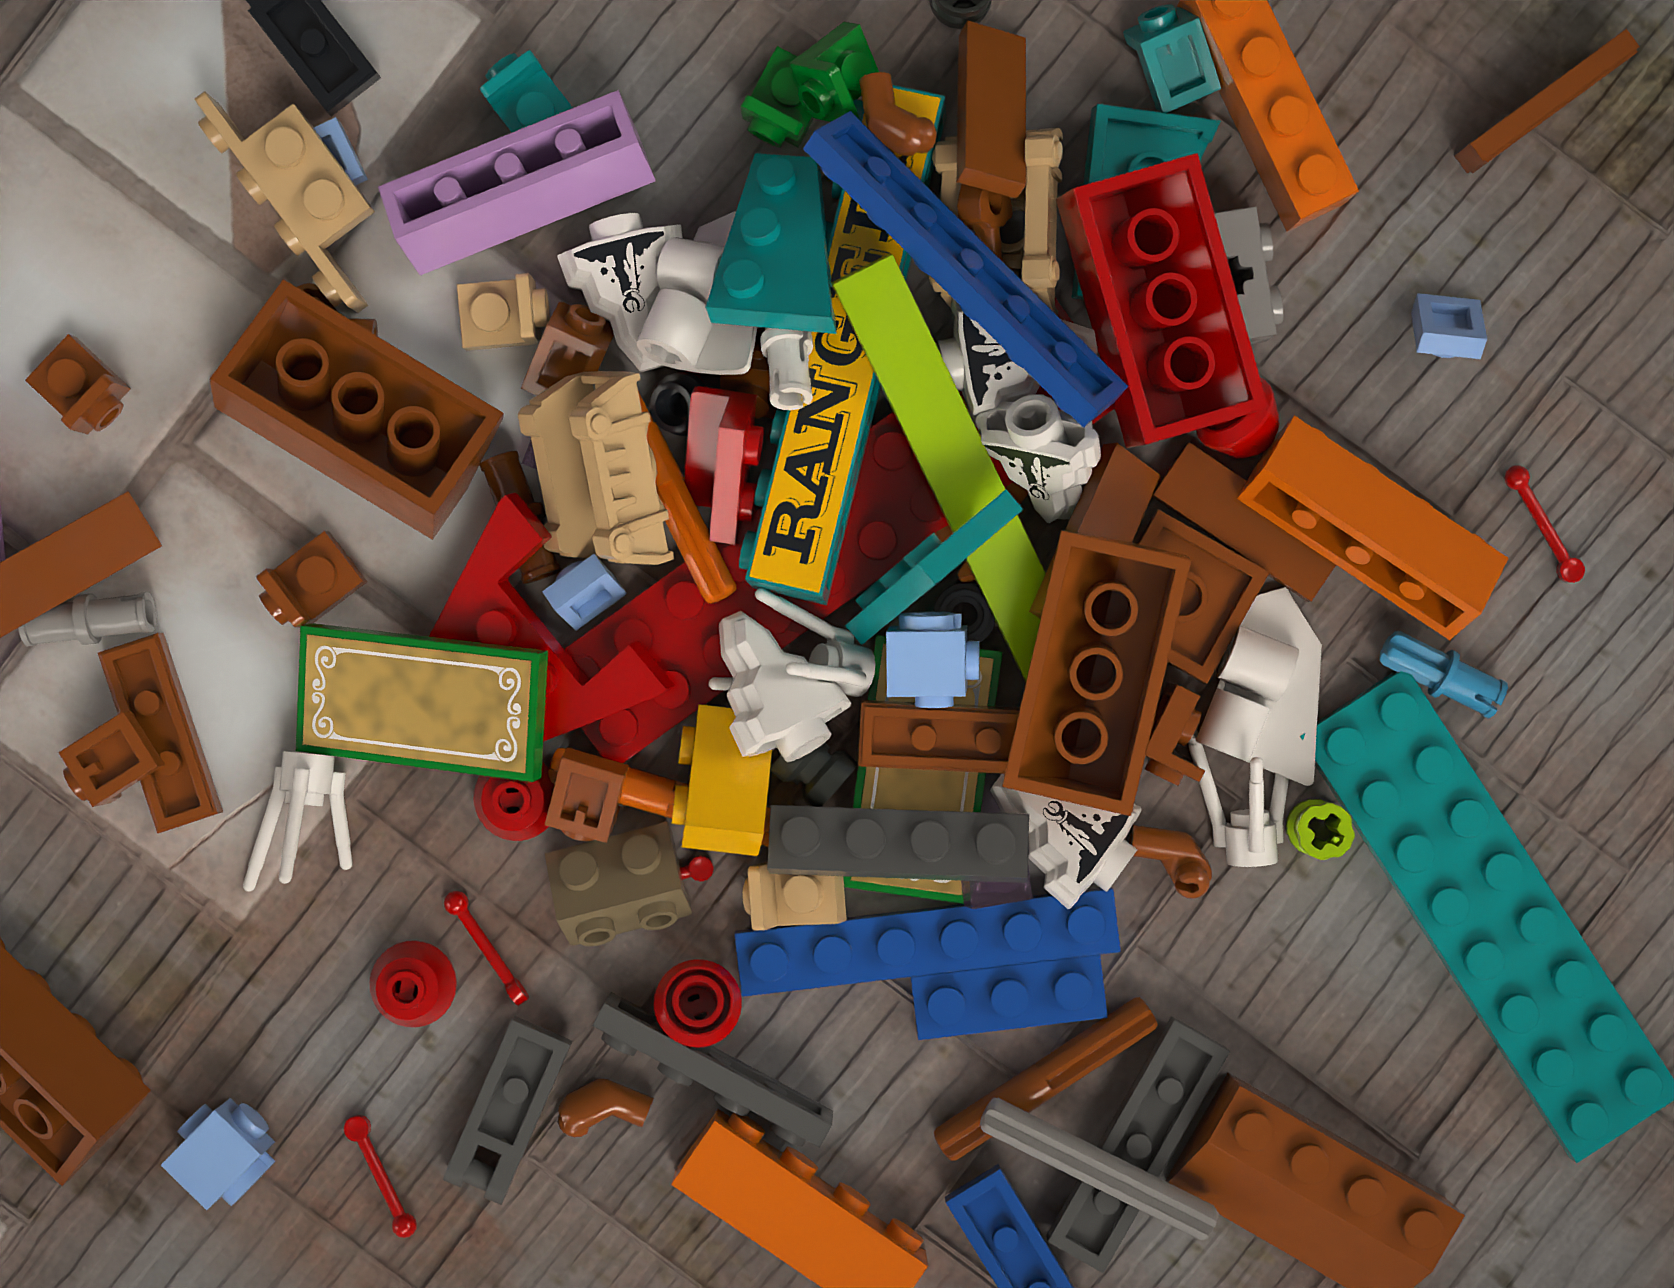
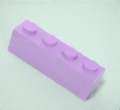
(516, 183)

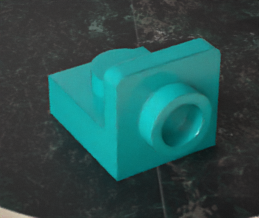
(1173, 56)
(522, 91)

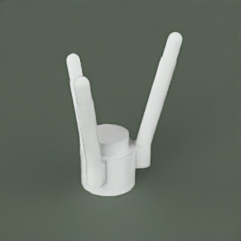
(835, 661)
(300, 782)
(1253, 832)

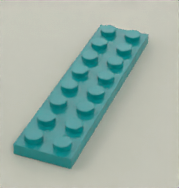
(1490, 915)

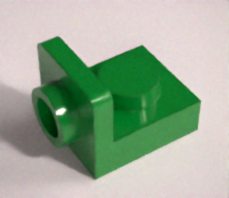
(832, 70)
(774, 105)

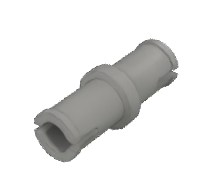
(91, 619)

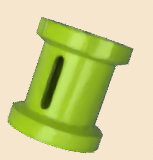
(1337, 821)

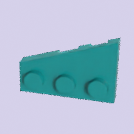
(1135, 139)
(776, 251)
(926, 567)

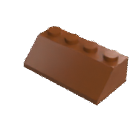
(355, 408)
(1096, 671)
(56, 1077)
(1313, 1192)

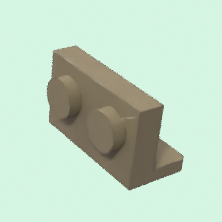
(617, 885)

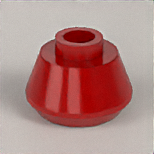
(1246, 434)
(533, 800)
(414, 965)
(717, 996)

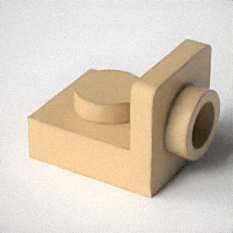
(502, 313)
(792, 899)

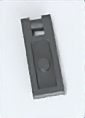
(508, 1107)

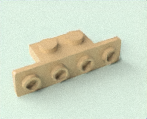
(303, 184)

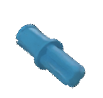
(1443, 673)

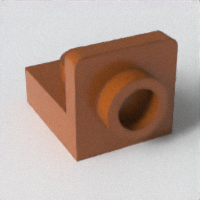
(570, 345)
(79, 386)
(310, 582)
(1173, 724)
(109, 760)
(586, 796)

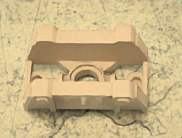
(1036, 252)
(597, 469)

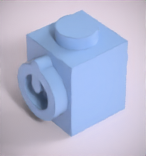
(930, 658)
(221, 1153)

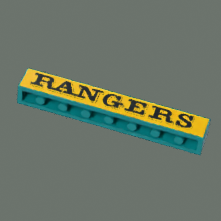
(824, 442)

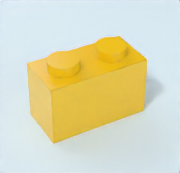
(726, 791)

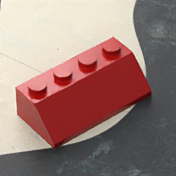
(1162, 300)

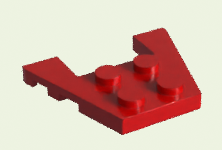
(492, 612)

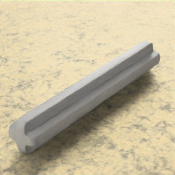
(1099, 1168)

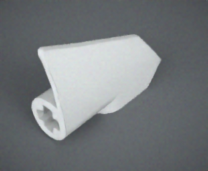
(678, 324)
(1268, 690)

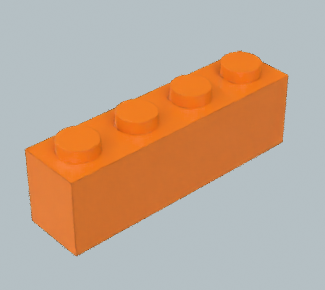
(1274, 109)
(1373, 528)
(795, 1212)

